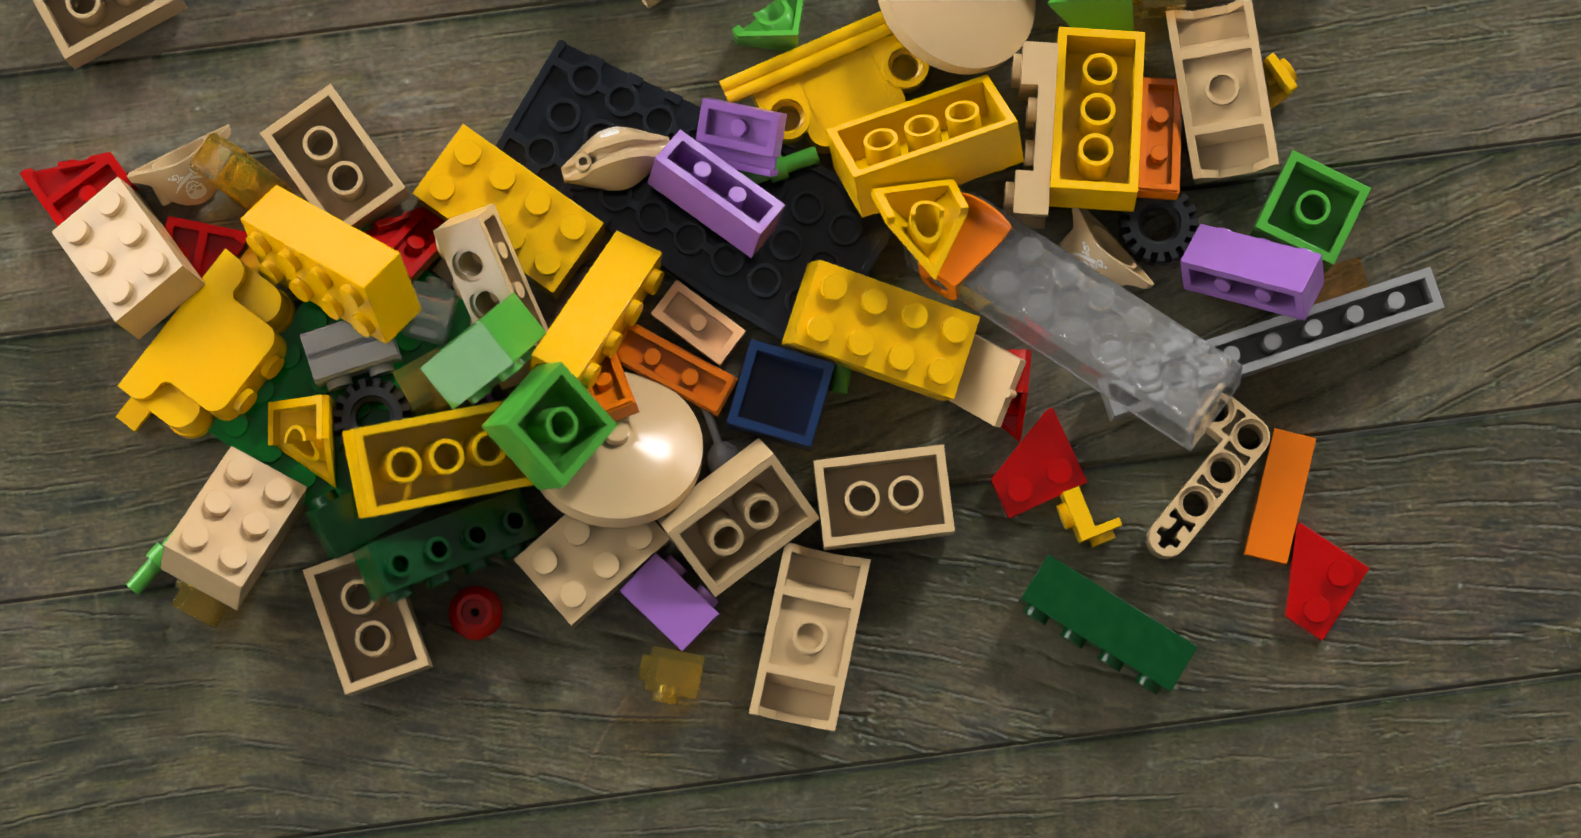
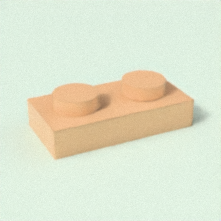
(698, 323)

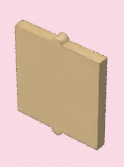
(988, 381)

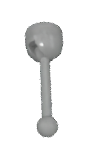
(721, 450)

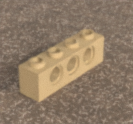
(500, 274)

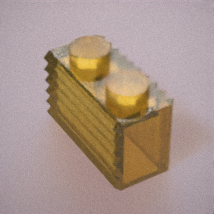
(234, 171)

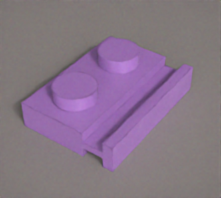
(742, 135)

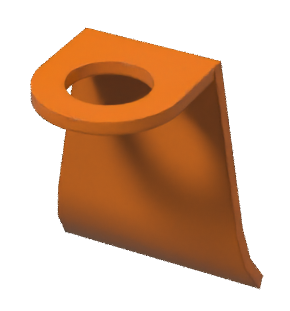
(976, 240)

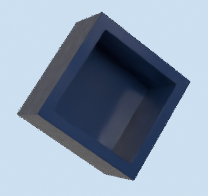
(780, 395)

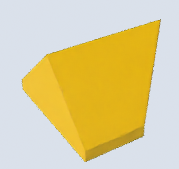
(924, 218)
(306, 433)

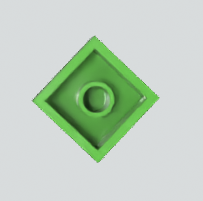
(1311, 208)
(485, 353)
(549, 425)

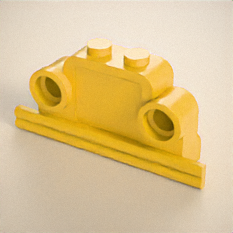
(831, 80)
(211, 351)

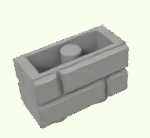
(342, 353)

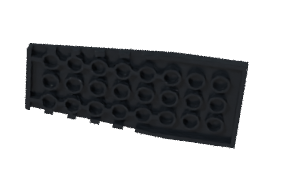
(584, 94)

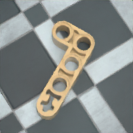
(1202, 482)

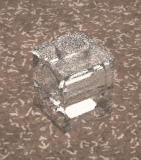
(437, 313)

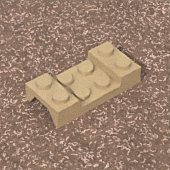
(1035, 76)
(1223, 91)
(809, 637)

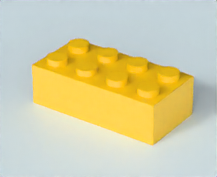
(1097, 119)
(932, 138)
(543, 224)
(331, 264)
(880, 330)
(427, 461)

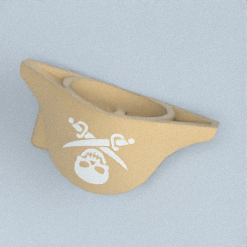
(614, 159)
(174, 179)
(1102, 251)

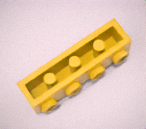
(601, 308)

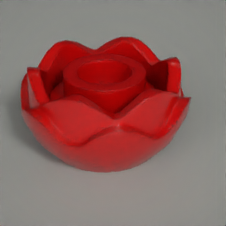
(489, 612)

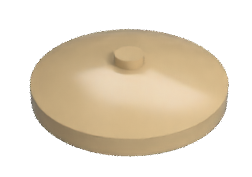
(961, 33)
(641, 466)

